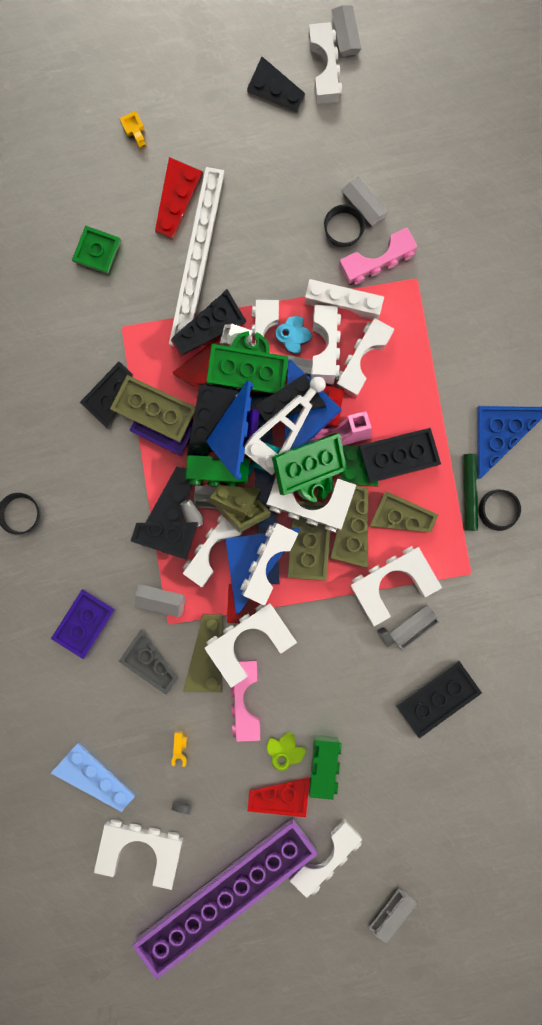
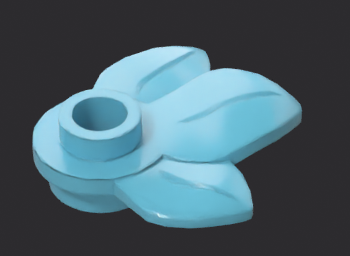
(296, 334)

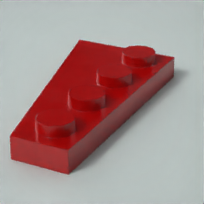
(176, 196)

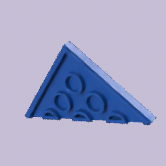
(316, 418)
(500, 430)
(230, 432)
(241, 554)

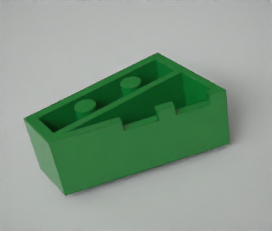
(213, 471)
(324, 767)

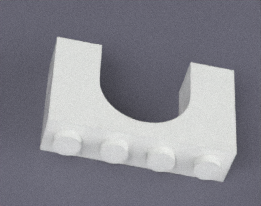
(330, 516)
(411, 563)
(222, 649)
(166, 847)

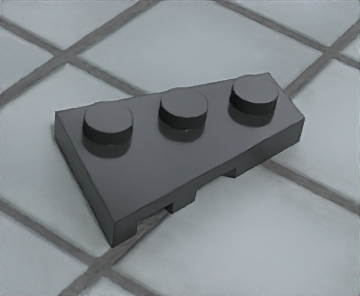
(148, 663)

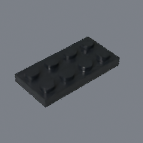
(399, 455)
(438, 699)

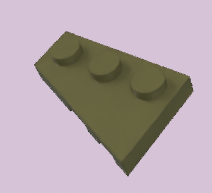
(402, 515)

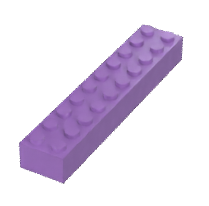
(224, 898)

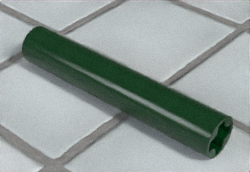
(470, 492)

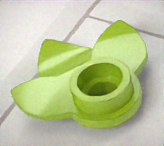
(285, 748)

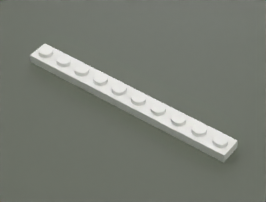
(198, 249)

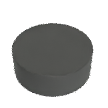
(385, 636)
(181, 808)

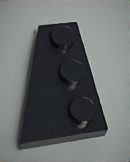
(275, 87)
(102, 396)
(277, 401)
(166, 537)

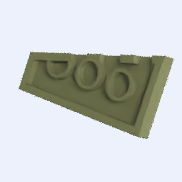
(352, 540)
(203, 673)

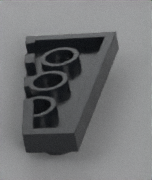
(208, 324)
(209, 409)
(168, 505)

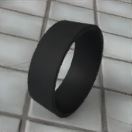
(344, 208)
(5, 502)
(481, 510)

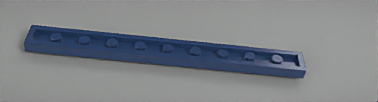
(265, 482)

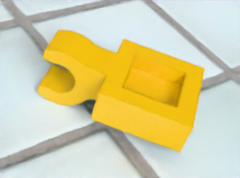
(133, 126)
(180, 742)

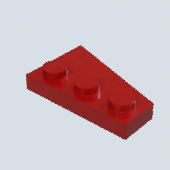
(196, 368)
(281, 799)

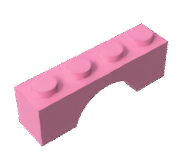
(357, 267)
(351, 430)
(247, 725)

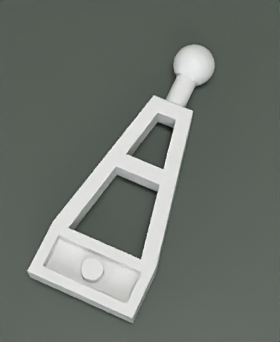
(260, 451)

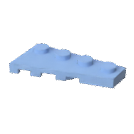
(90, 776)

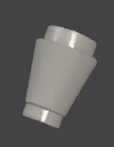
(191, 513)

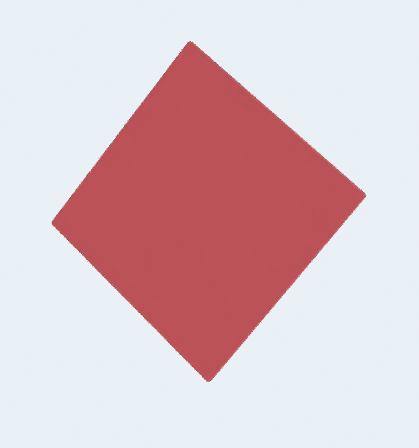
(398, 399)

